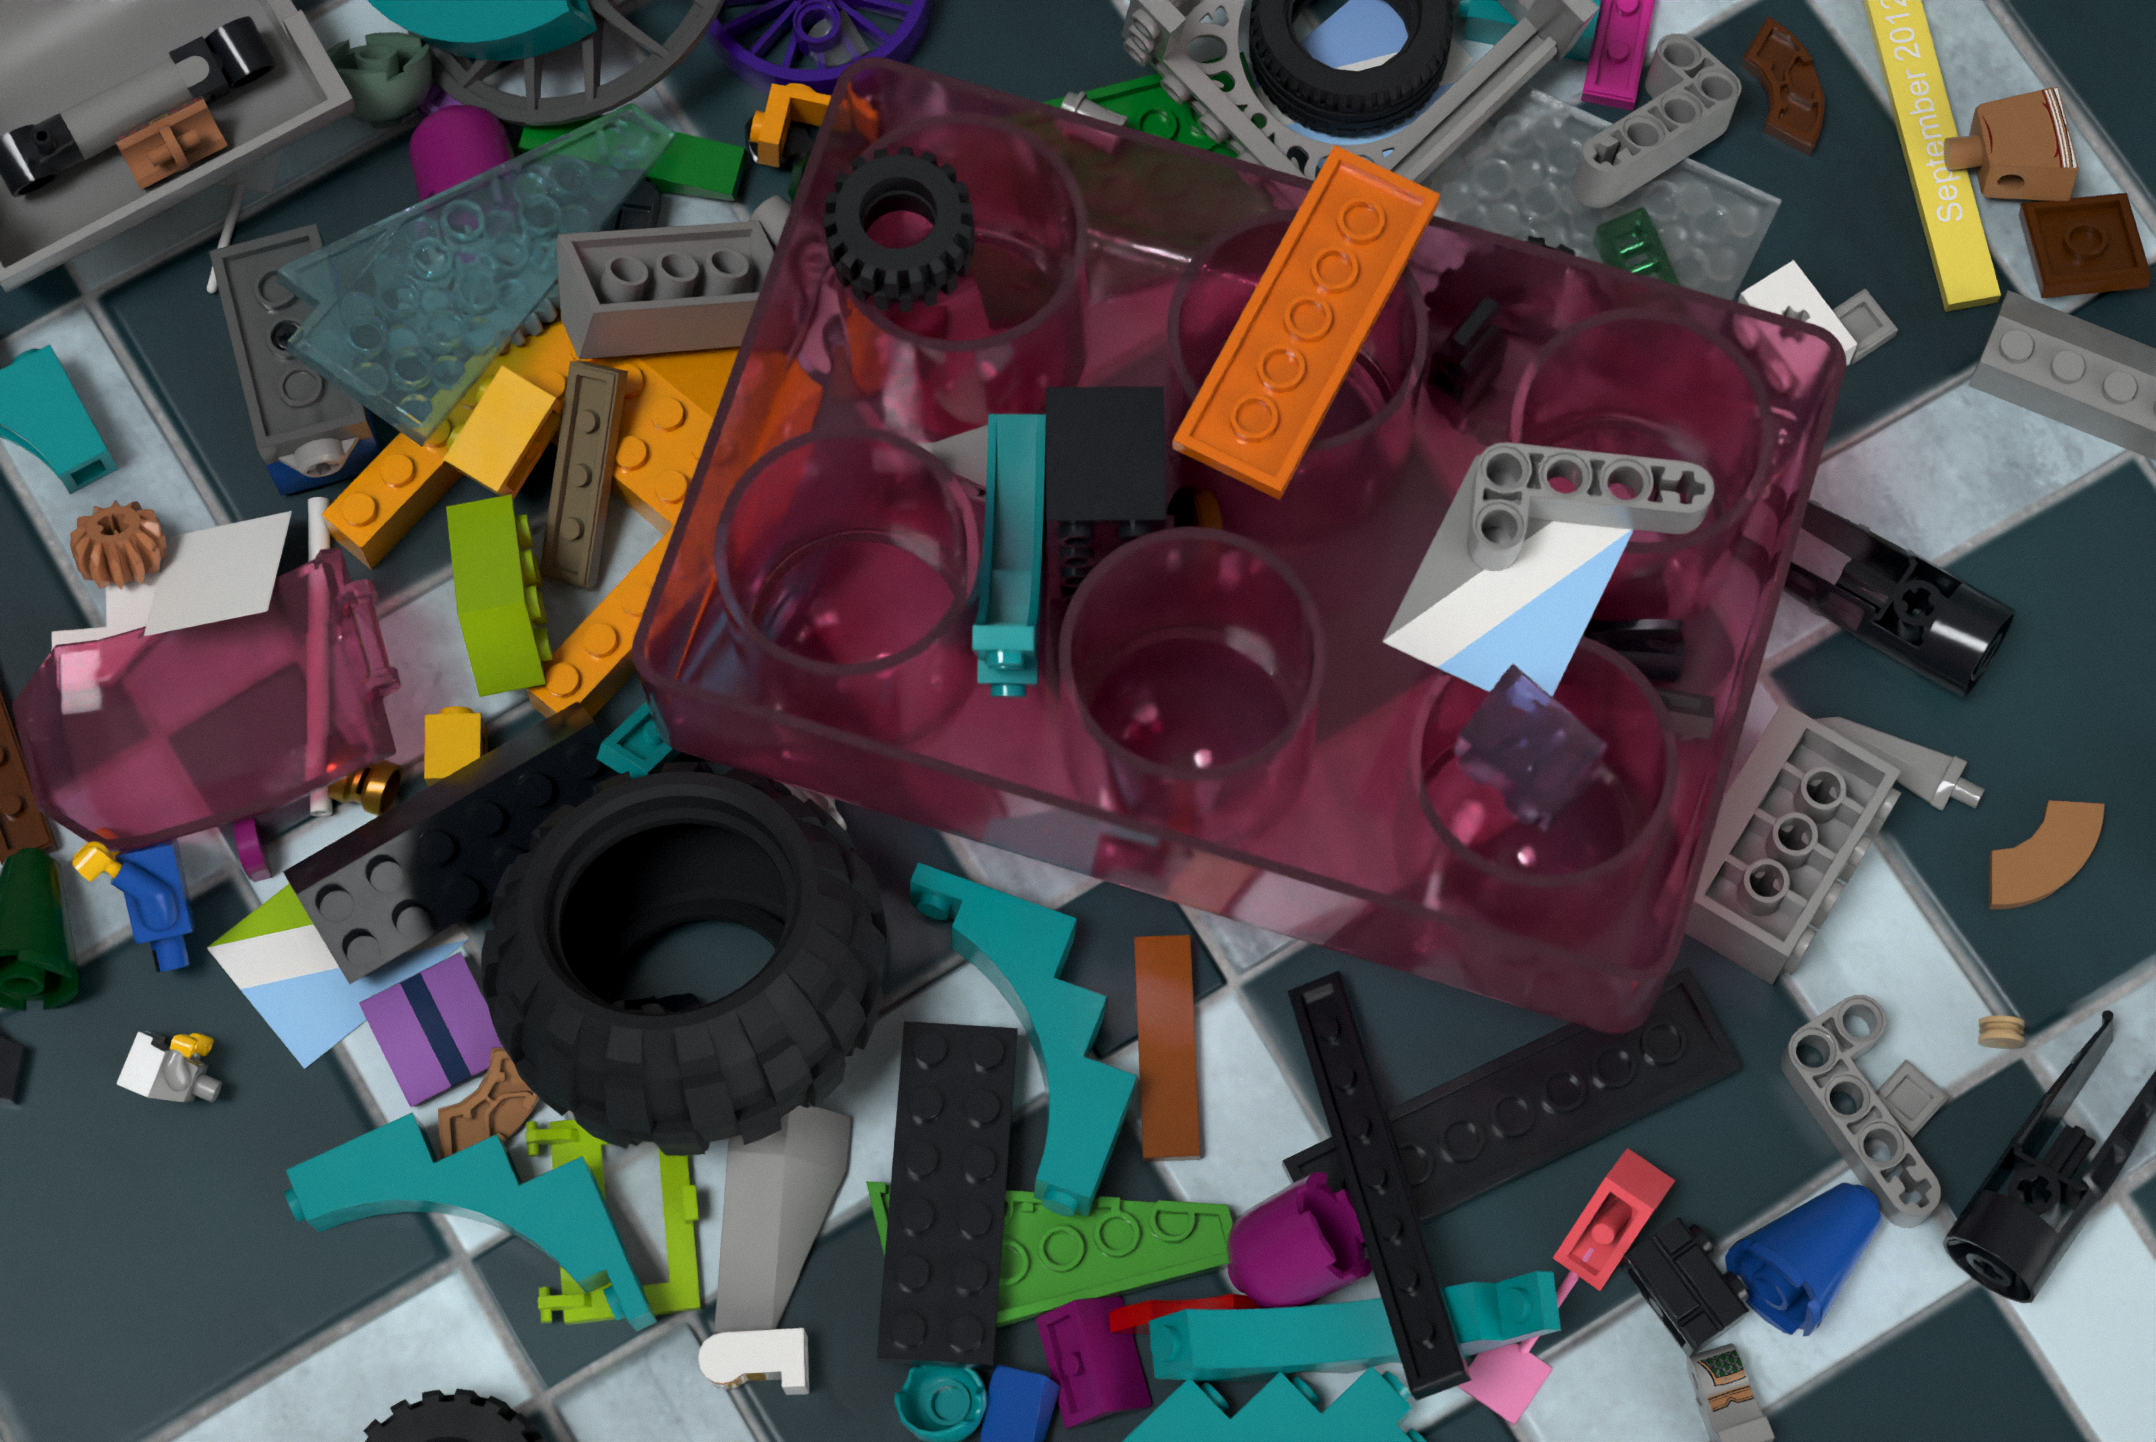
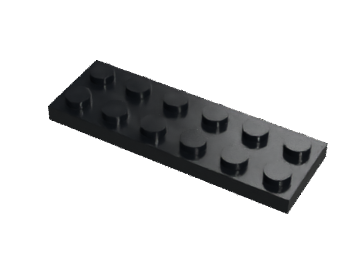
(947, 1196)

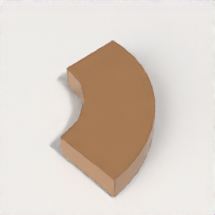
(2046, 859)
(493, 1108)

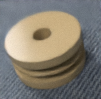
(2001, 1032)

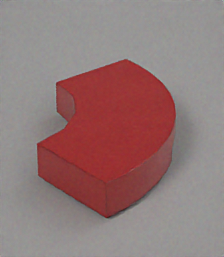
(1136, 1317)

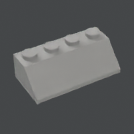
(660, 287)
(2071, 373)

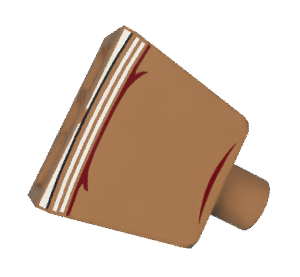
(2018, 148)

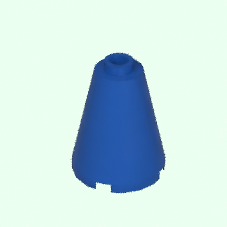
(1806, 1257)

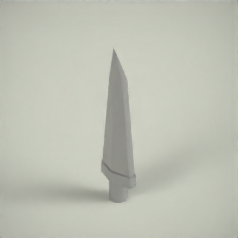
(1923, 770)

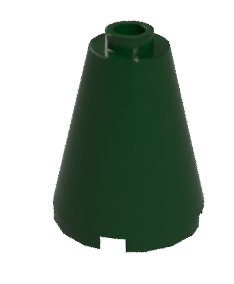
(35, 933)

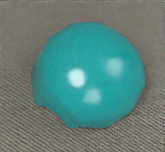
(941, 1403)

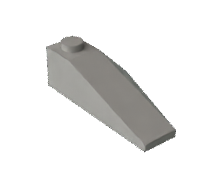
(775, 1213)

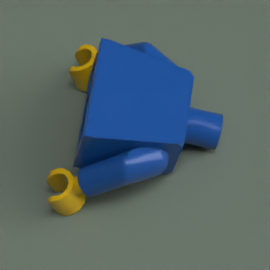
(153, 894)

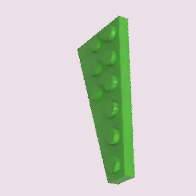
(1107, 1254)

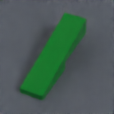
(687, 168)

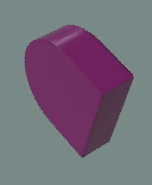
(252, 849)

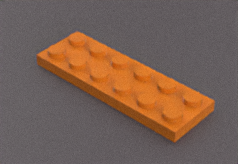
(1306, 322)

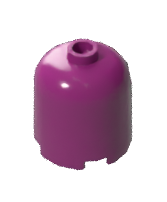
(455, 147)
(1297, 1245)

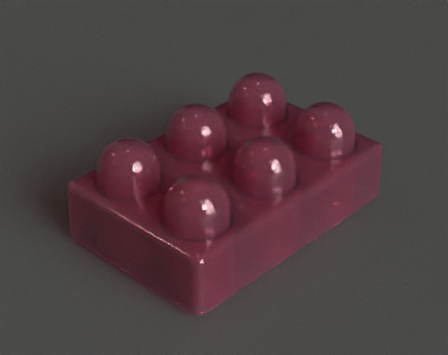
(1209, 692)

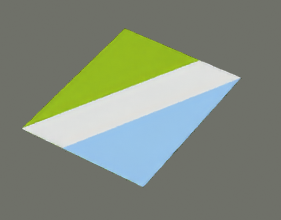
(297, 982)

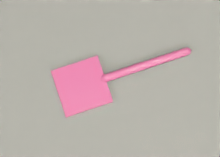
(1511, 1375)

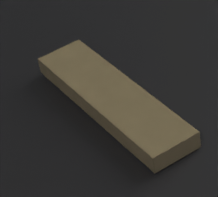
(583, 473)

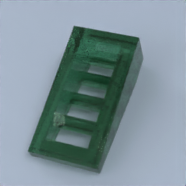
(1627, 226)

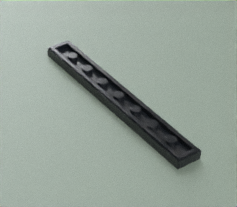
(1379, 1187)

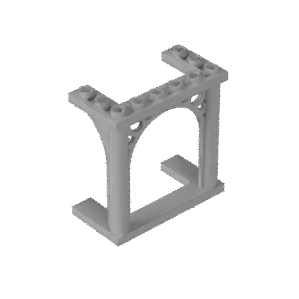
(1163, 29)

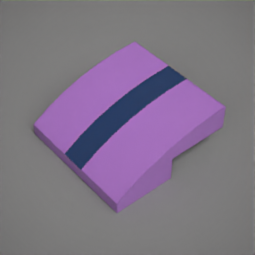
(433, 1028)

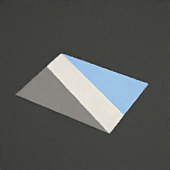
(1524, 615)

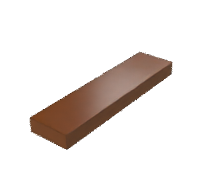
(1166, 1048)

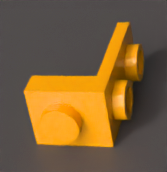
(784, 105)

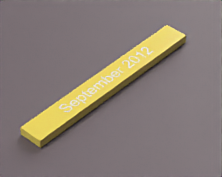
(1923, 123)

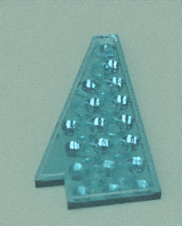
(442, 287)

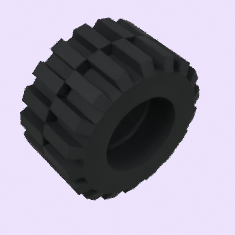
(891, 186)

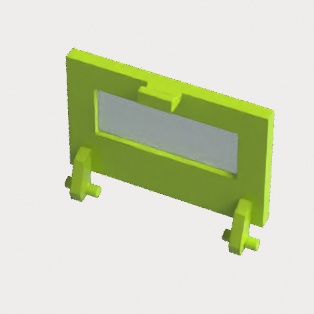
(652, 1210)

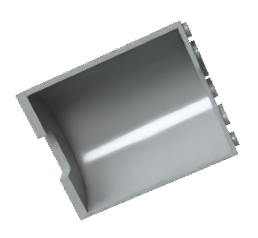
(77, 48)

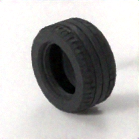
(1348, 99)

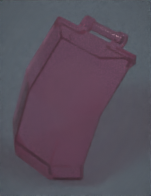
(211, 719)

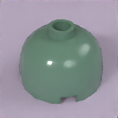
(385, 76)

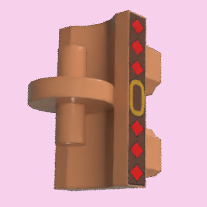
(171, 142)

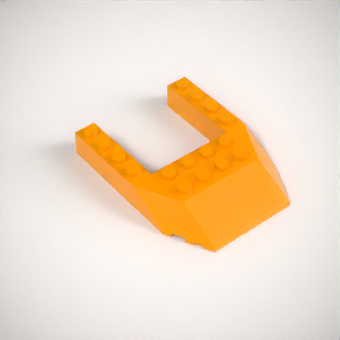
(659, 444)

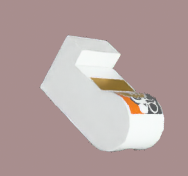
(759, 1355)

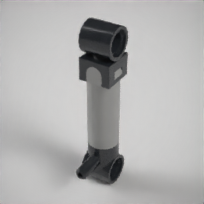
(202, 67)

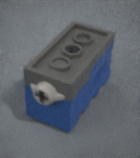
(299, 419)

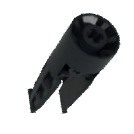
(1954, 635)
(2015, 1244)

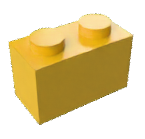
(504, 433)

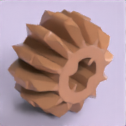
(118, 544)

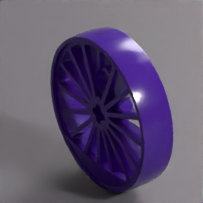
(802, 13)

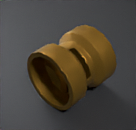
(372, 787)

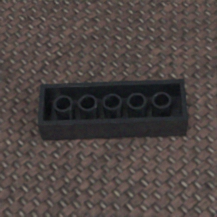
(445, 845)

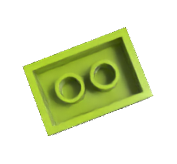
(498, 595)

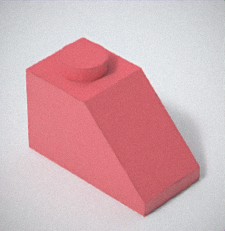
(1614, 1218)

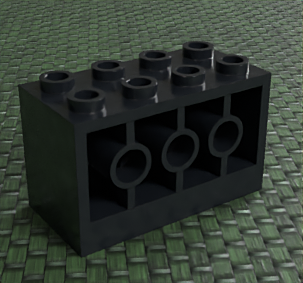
(1101, 476)

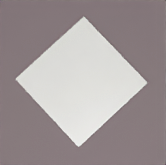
(218, 573)

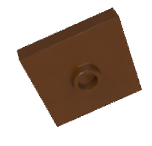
(2084, 245)

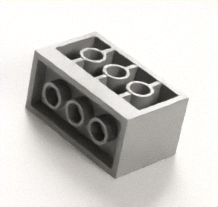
(1784, 840)

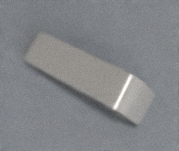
(1688, 110)
(1588, 505)
(1872, 1117)

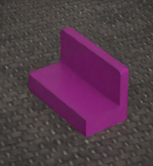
(1093, 1367)

